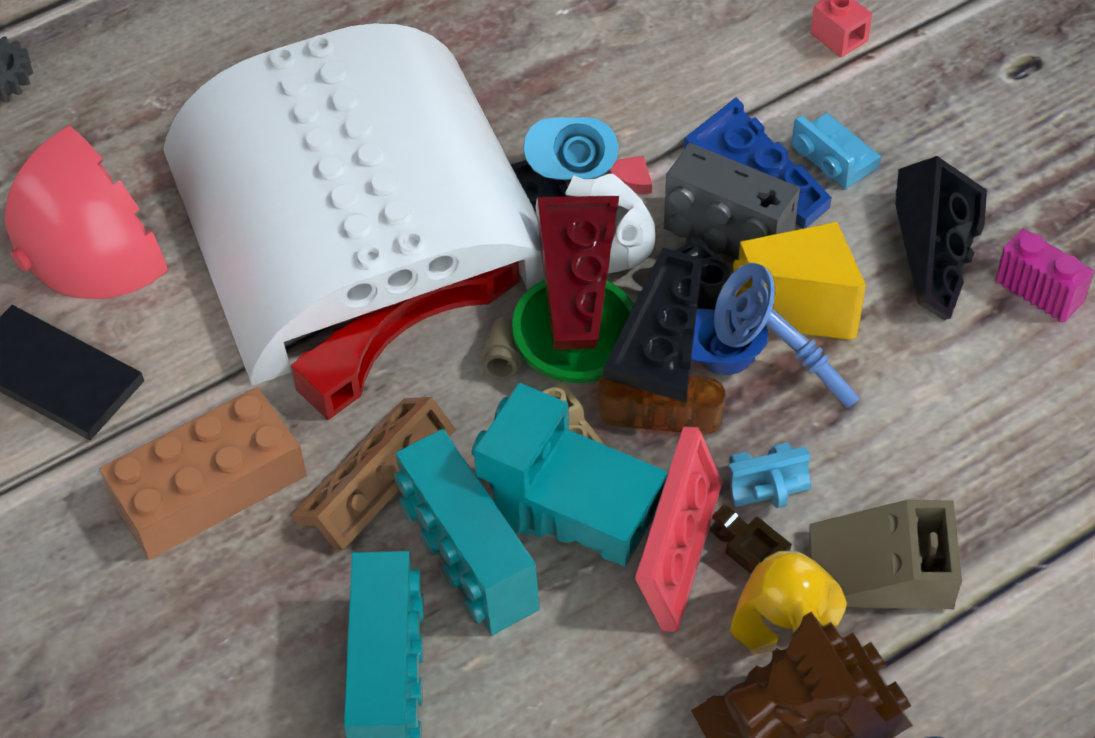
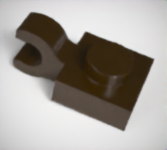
(747, 542)

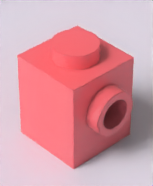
(841, 25)

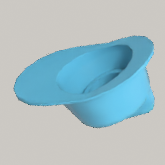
(570, 147)

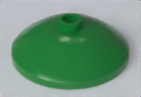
(534, 341)

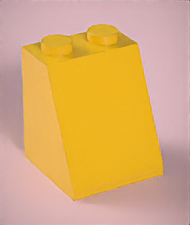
(813, 279)

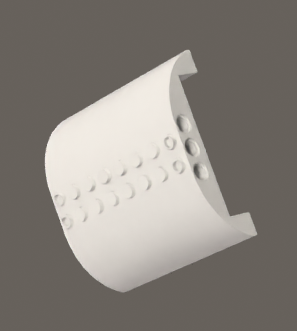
(343, 185)

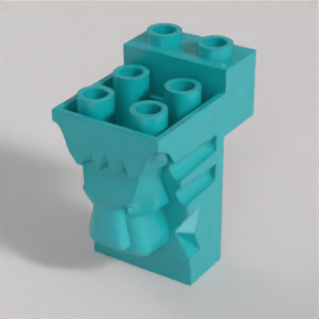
(563, 481)

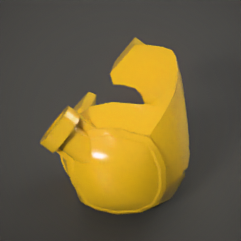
(783, 592)

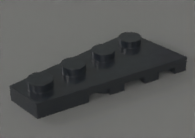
(660, 331)

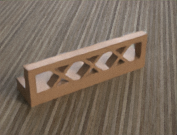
(366, 477)

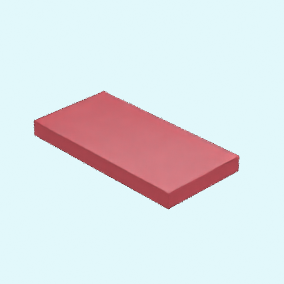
(679, 530)

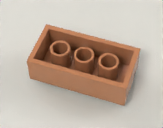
(203, 472)

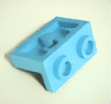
(834, 149)

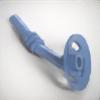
(758, 313)

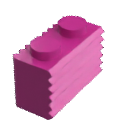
(1044, 275)

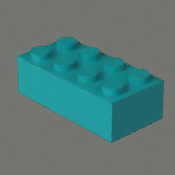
(467, 532)
(384, 647)

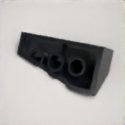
(938, 220)

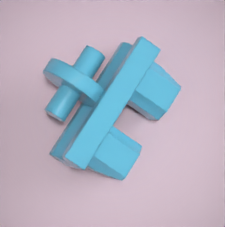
(769, 476)

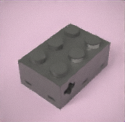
(725, 201)

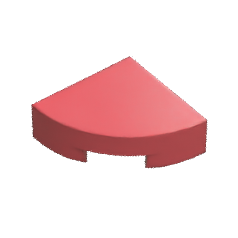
(633, 173)

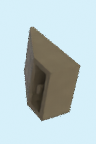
(892, 555)

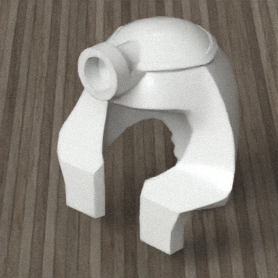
(633, 224)

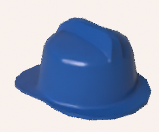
(721, 357)

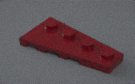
(575, 259)

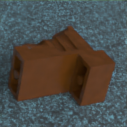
(811, 690)

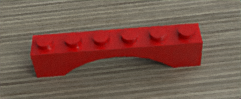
(337, 368)

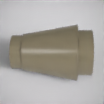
(500, 356)

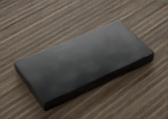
(61, 374)

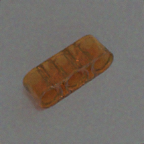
(641, 409)

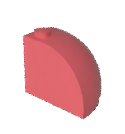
(77, 224)

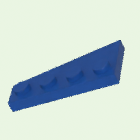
(743, 140)

